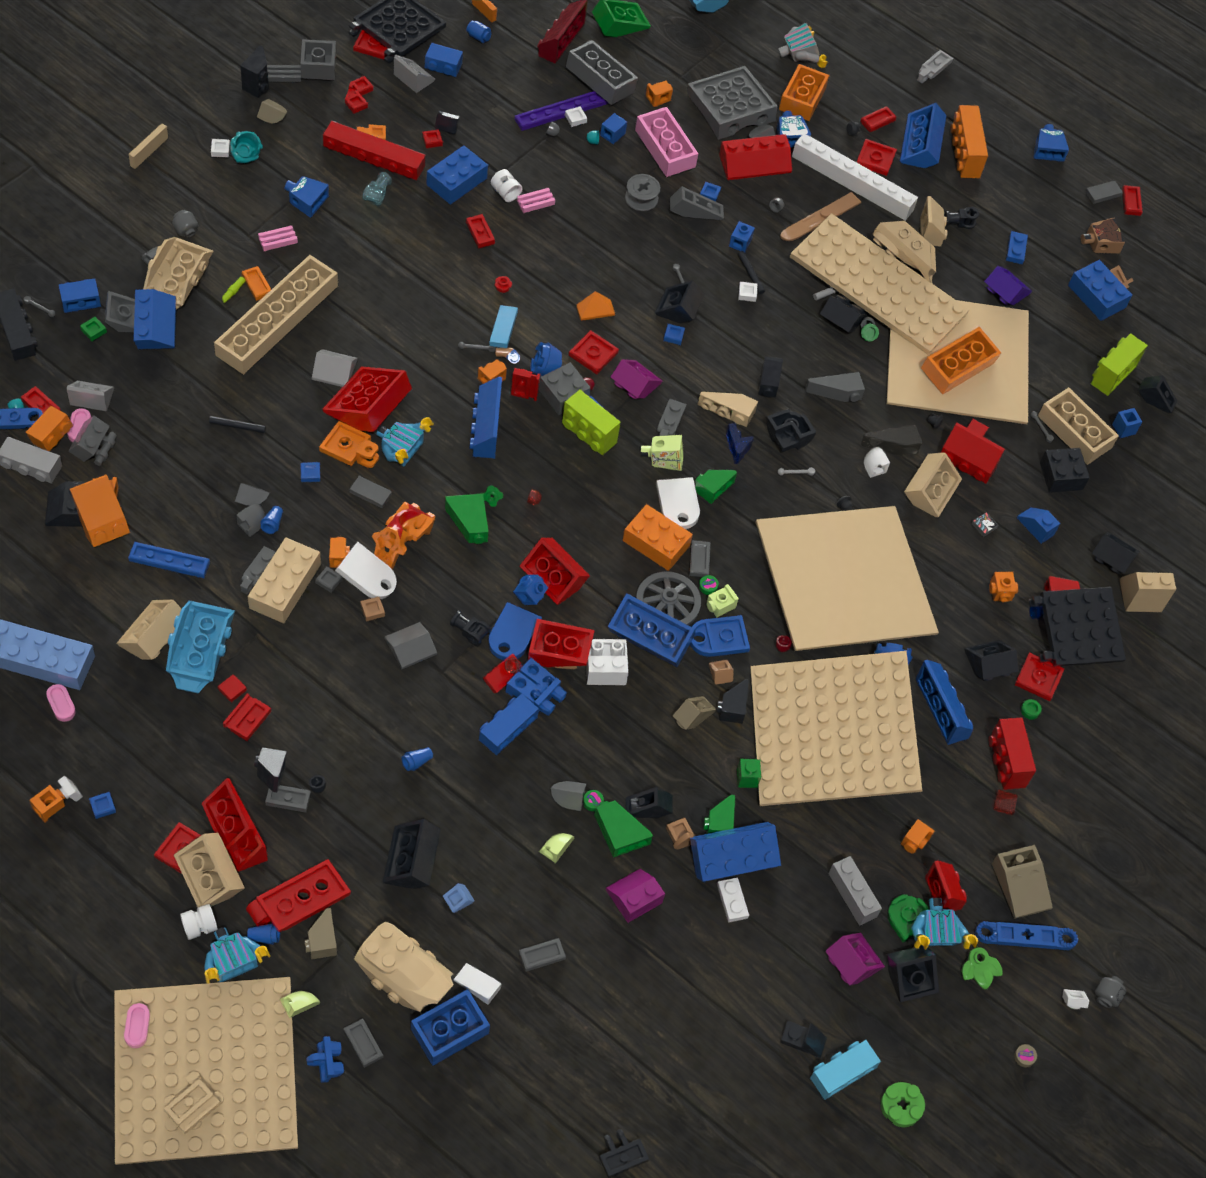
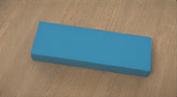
(503, 326)

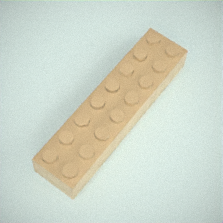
(276, 314)

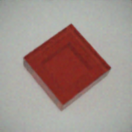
(1005, 802)

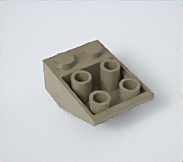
(1023, 881)

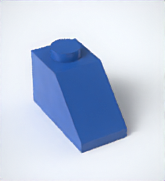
(1039, 523)

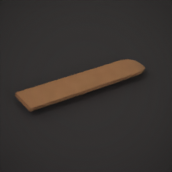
(814, 220)

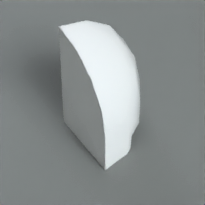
(876, 462)

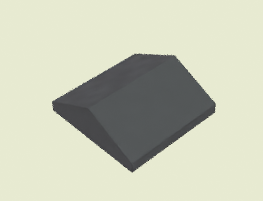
(120, 312)
(411, 645)

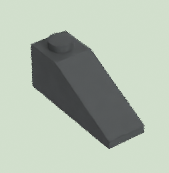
(695, 205)
(838, 387)

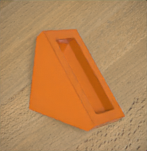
(595, 307)

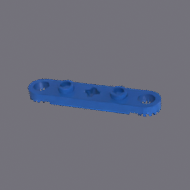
(17, 417)
(1041, 936)

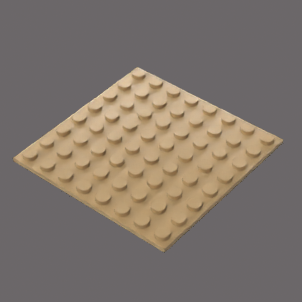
(993, 393)
(846, 578)
(835, 729)
(233, 1042)

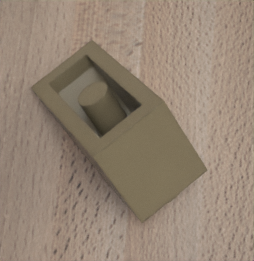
(693, 712)
(321, 937)

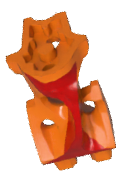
(400, 529)

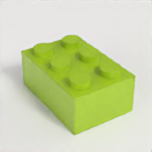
(1118, 364)
(591, 422)

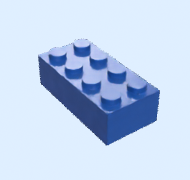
(651, 630)
(735, 851)

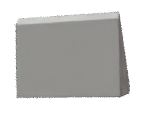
(411, 73)
(333, 367)
(90, 395)

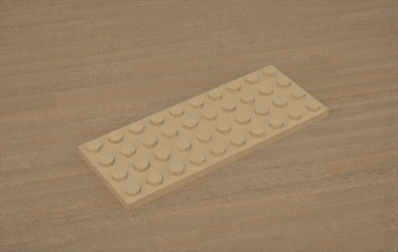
(879, 283)

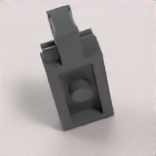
(671, 418)
(256, 569)

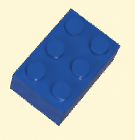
(457, 174)
(1100, 290)
(450, 1027)

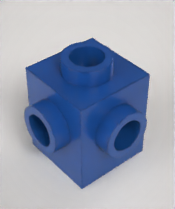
(530, 589)

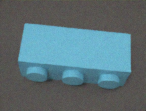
(844, 1068)

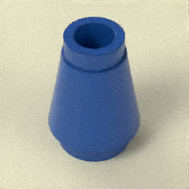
(271, 521)
(414, 759)
(264, 934)

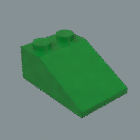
(619, 17)

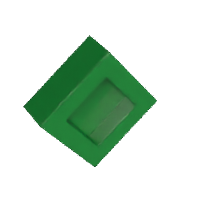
(93, 328)

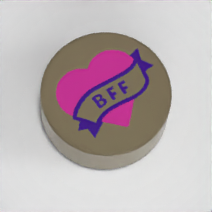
(1025, 1055)

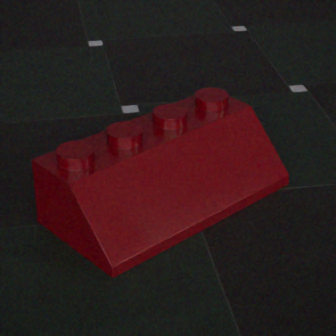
(563, 31)

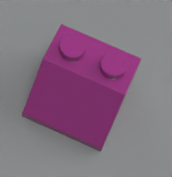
(635, 378)
(636, 894)
(854, 958)

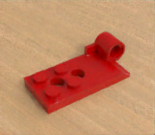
(284, 906)

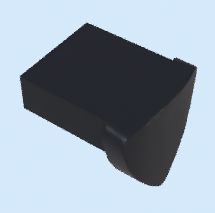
(446, 122)

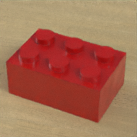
(1012, 753)

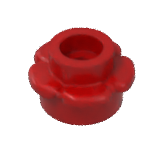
(503, 284)

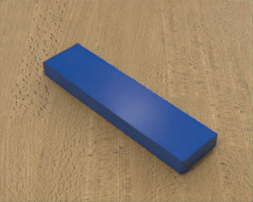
(169, 560)

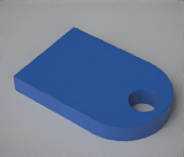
(512, 630)
(721, 636)

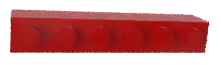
(374, 150)

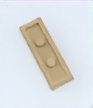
(148, 146)

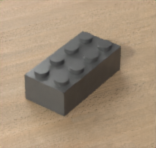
(601, 72)

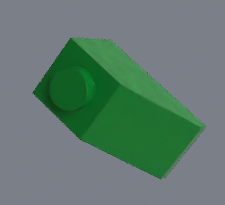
(714, 483)
(721, 816)

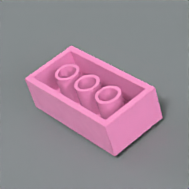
(666, 141)

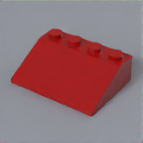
(369, 397)

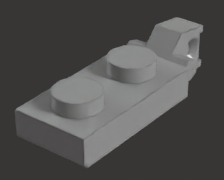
(934, 66)

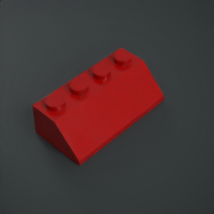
(756, 157)

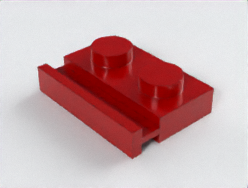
(525, 384)
(247, 717)

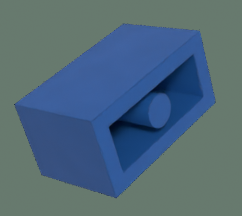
(443, 59)
(79, 295)

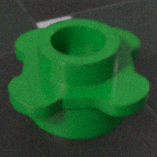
(491, 490)

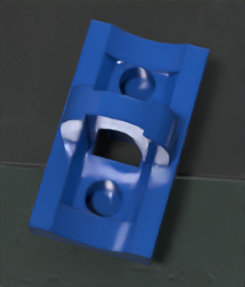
(324, 1059)

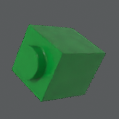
(749, 773)

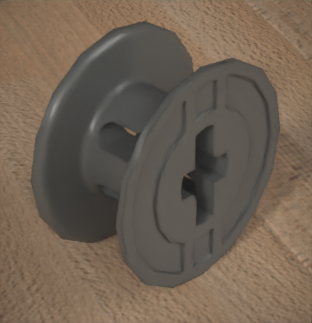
(642, 192)

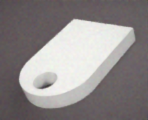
(678, 500)
(367, 572)

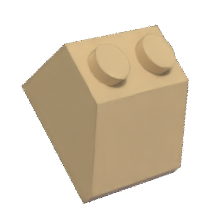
(933, 222)

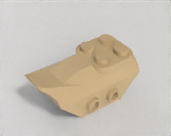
(908, 245)
(177, 268)
(403, 968)

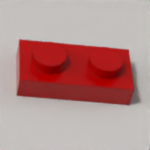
(480, 231)
(37, 399)

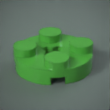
(895, 1113)

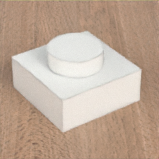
(576, 116)
(220, 148)
(747, 291)
(69, 789)
(1075, 999)

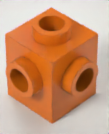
(1003, 586)

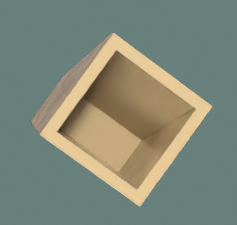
(1147, 591)

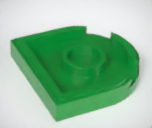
(903, 914)

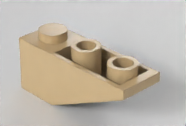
(729, 405)

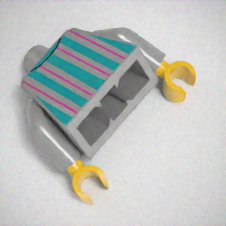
(802, 46)

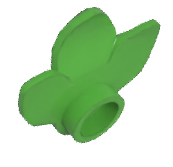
(981, 971)

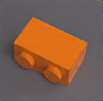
(49, 428)

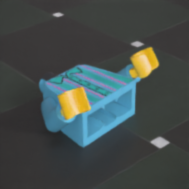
(403, 440)
(940, 928)
(232, 956)

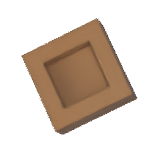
(372, 608)

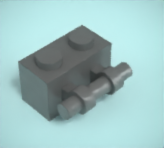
(89, 439)

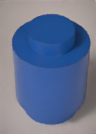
(479, 31)

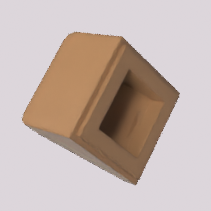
(721, 671)

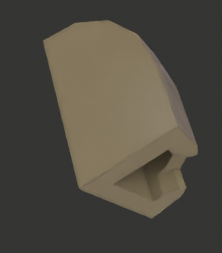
(271, 111)

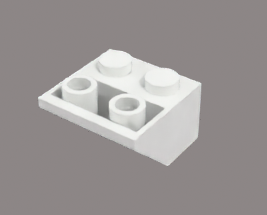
(607, 662)

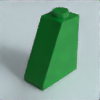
(469, 516)
(621, 829)

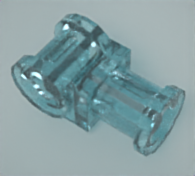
(377, 190)

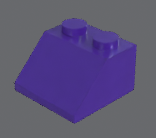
(1007, 286)

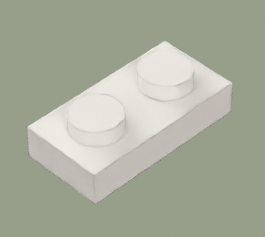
(733, 900)

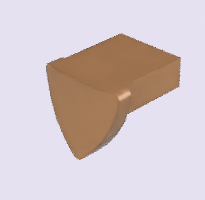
(680, 833)

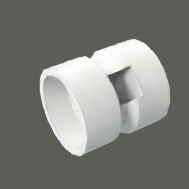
(506, 185)
(198, 921)

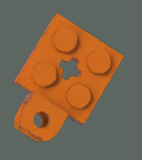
(358, 446)

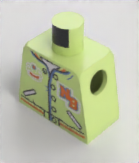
(665, 452)

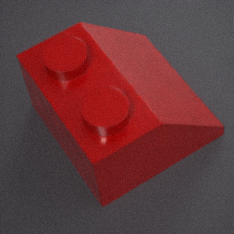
(944, 884)

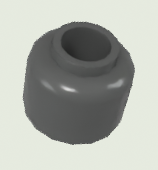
(185, 223)
(1110, 992)

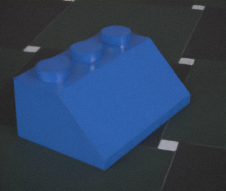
(154, 319)

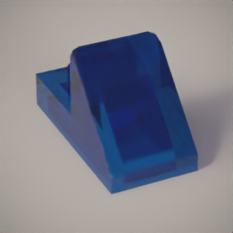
(738, 445)

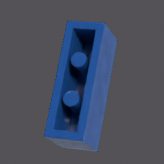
(508, 723)

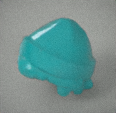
(245, 147)

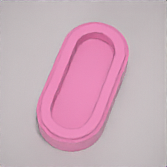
(77, 418)
(60, 702)
(137, 1025)

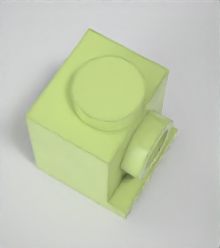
(722, 601)

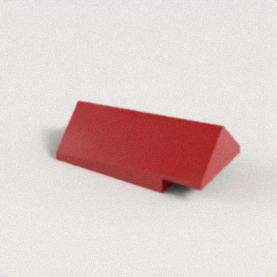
(234, 826)

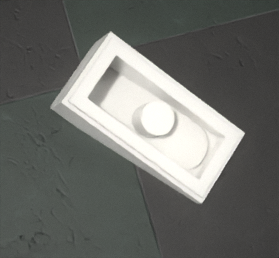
(478, 983)

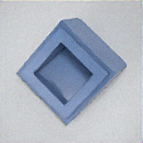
(458, 897)

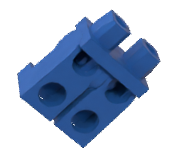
(537, 686)

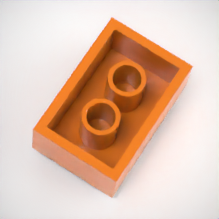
(804, 92)
(657, 537)

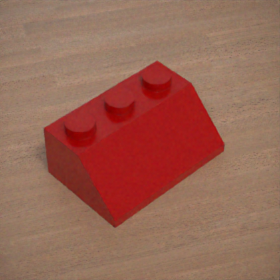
(972, 453)
(556, 568)

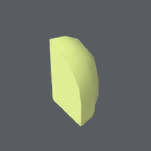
(556, 846)
(298, 1002)

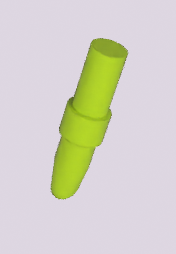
(233, 289)

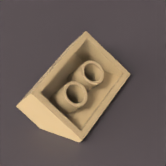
(933, 484)
(151, 629)
(209, 870)

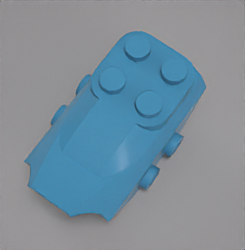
(197, 644)

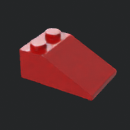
(560, 644)

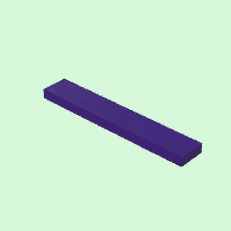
(557, 110)

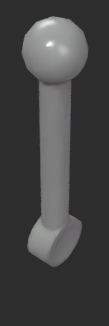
(810, 471)

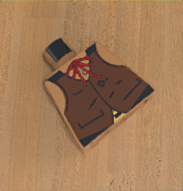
(1104, 237)

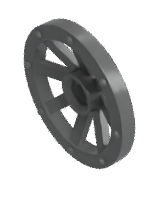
(672, 601)

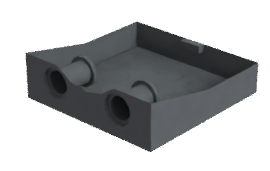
(732, 101)

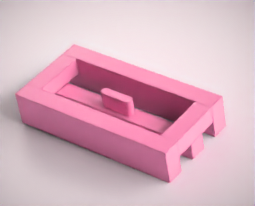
(534, 198)
(277, 237)

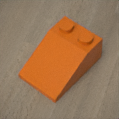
(99, 511)

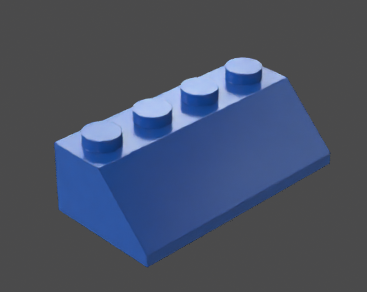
(923, 137)
(486, 419)
(944, 702)

